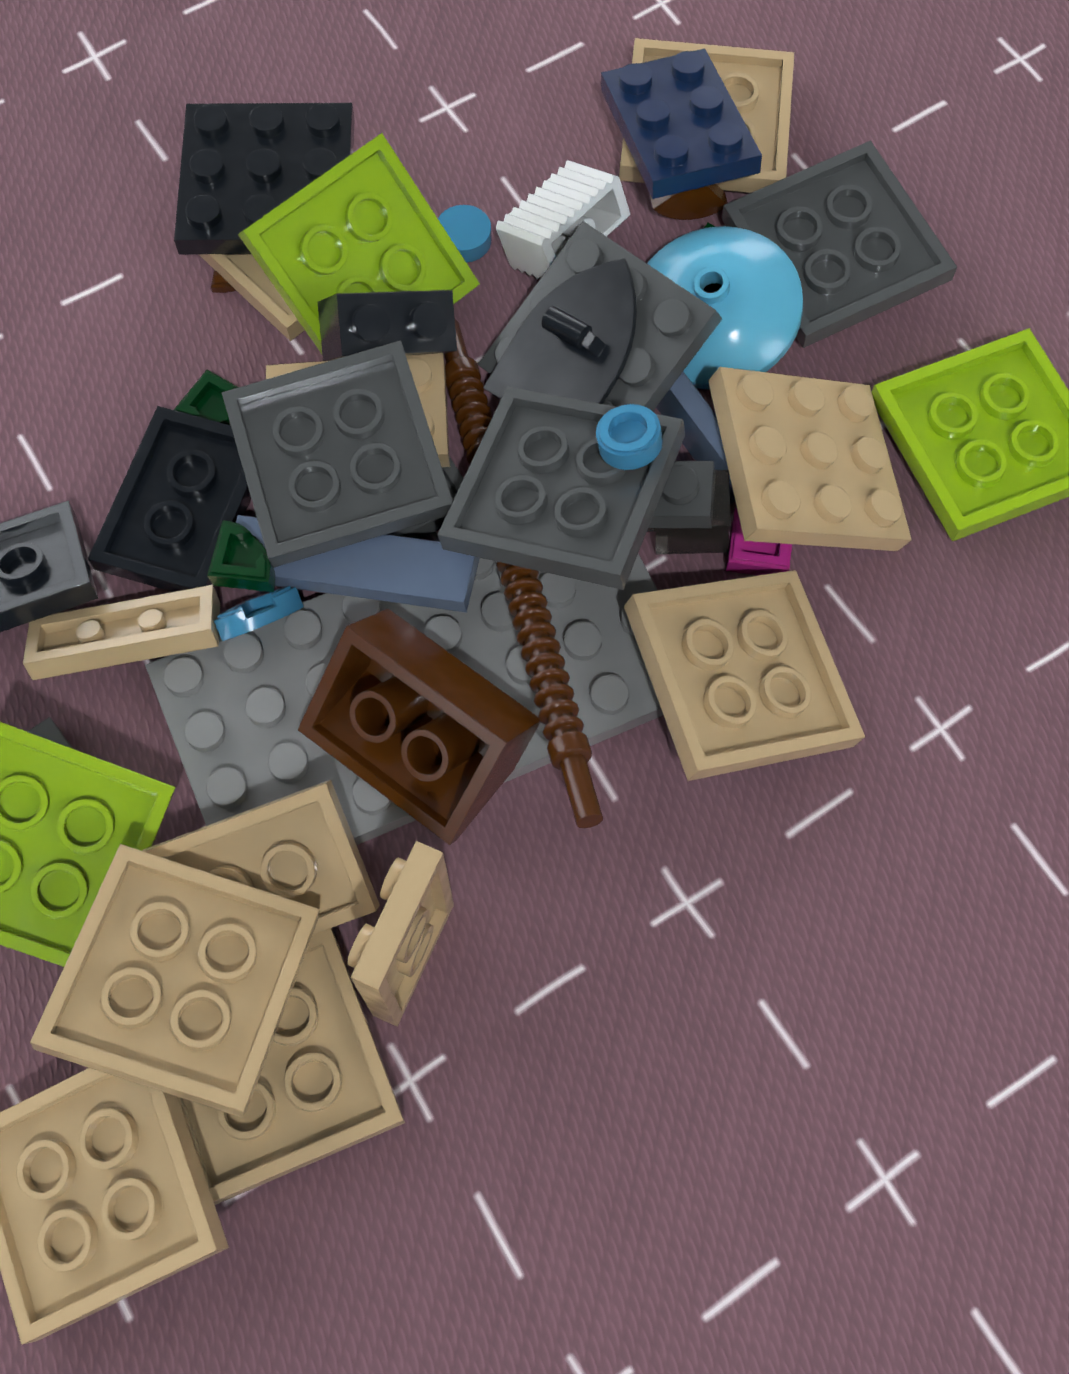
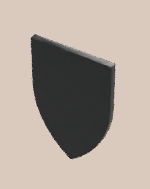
(574, 338)

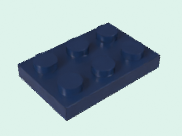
(680, 123)

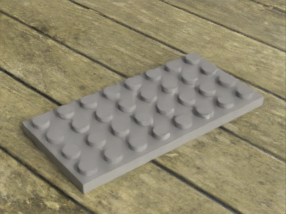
(242, 702)

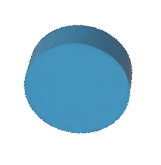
(468, 230)
(629, 436)

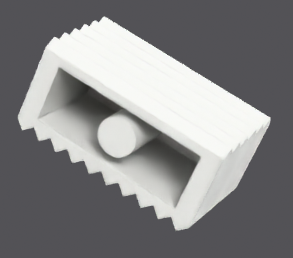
(549, 218)

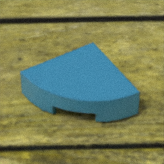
(258, 612)

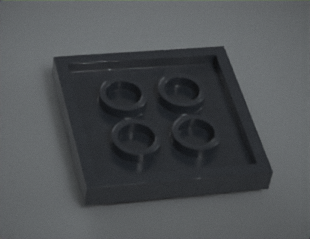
(249, 161)

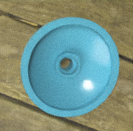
(756, 301)

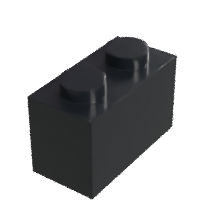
(373, 319)

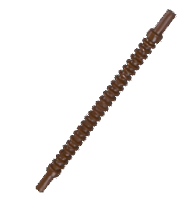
(567, 745)

